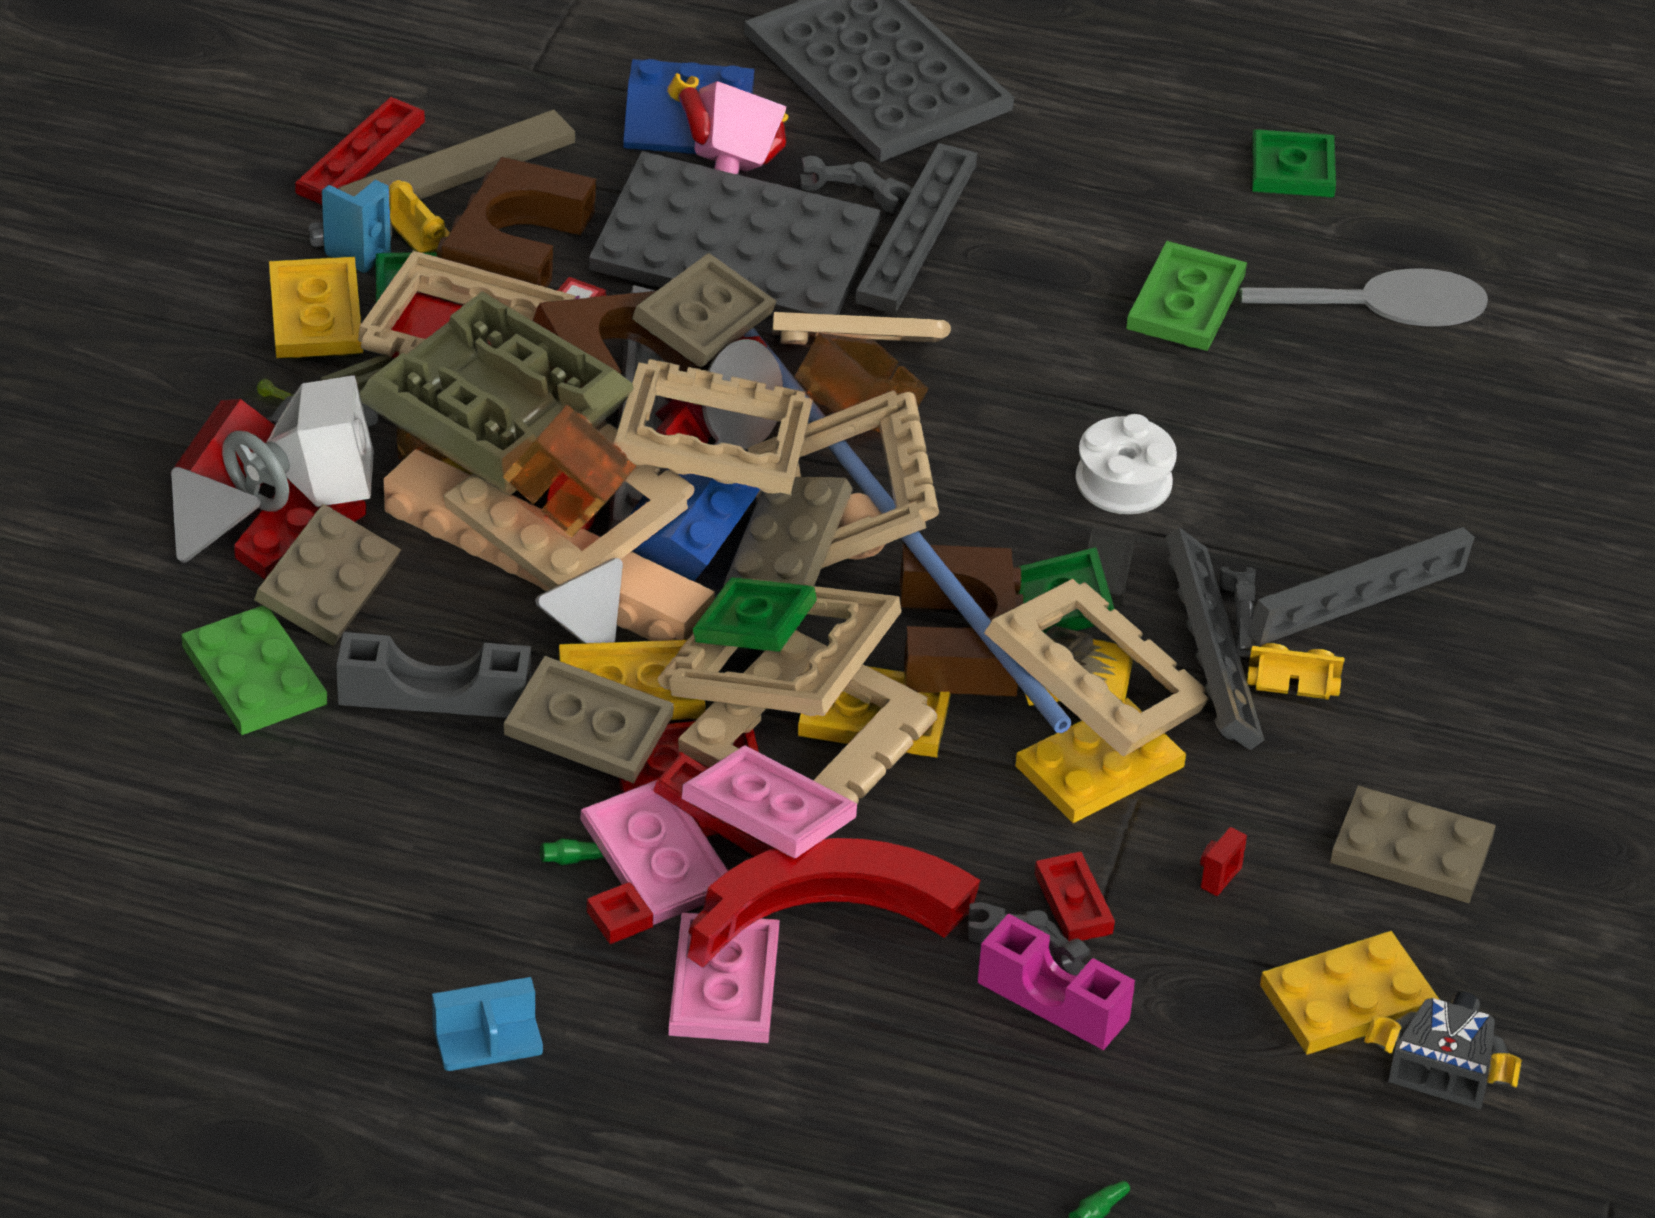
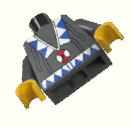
(1446, 1050)

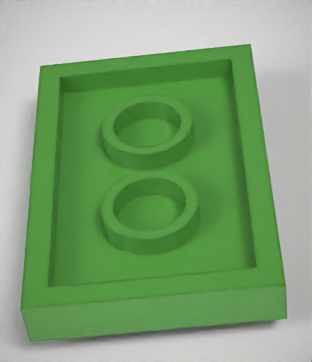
(1186, 295)
(254, 669)

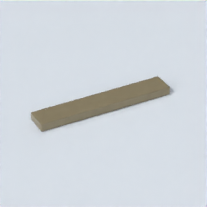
(476, 156)

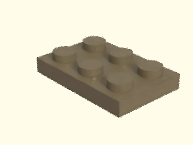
(704, 310)
(792, 532)
(327, 574)
(588, 719)
(1413, 844)

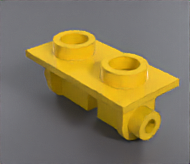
(413, 219)
(1274, 665)

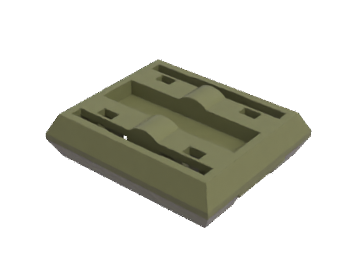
(494, 399)

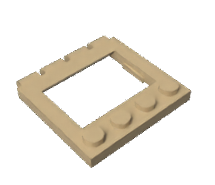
(446, 281)
(797, 327)
(722, 461)
(906, 465)
(546, 551)
(868, 615)
(1084, 693)
(865, 757)

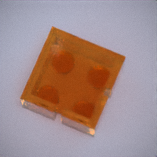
(851, 371)
(585, 456)

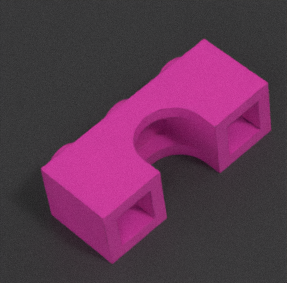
(1020, 968)

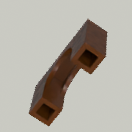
(513, 196)
(594, 319)
(957, 657)

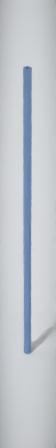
(935, 567)

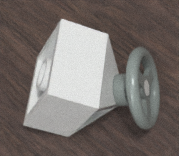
(315, 444)

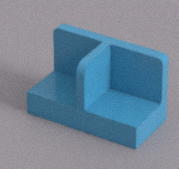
(357, 224)
(486, 1024)

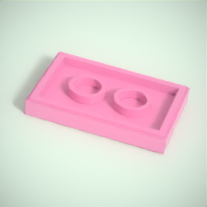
(769, 801)
(654, 850)
(732, 991)

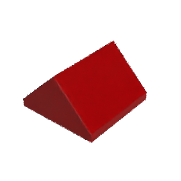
(205, 451)

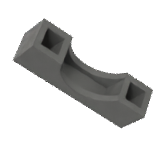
(381, 676)

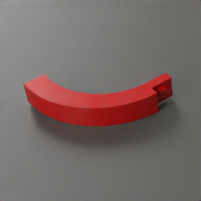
(833, 871)

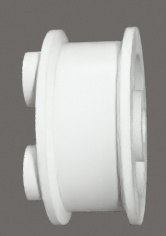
(1126, 464)

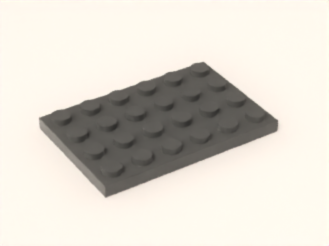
(879, 71)
(777, 237)

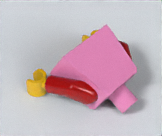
(731, 124)

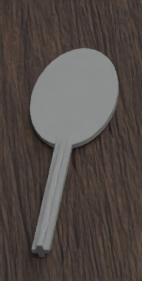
(1400, 295)
(752, 362)

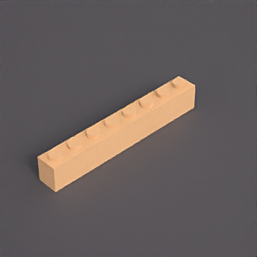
(651, 598)

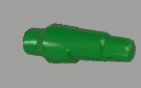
(569, 851)
(1099, 1203)

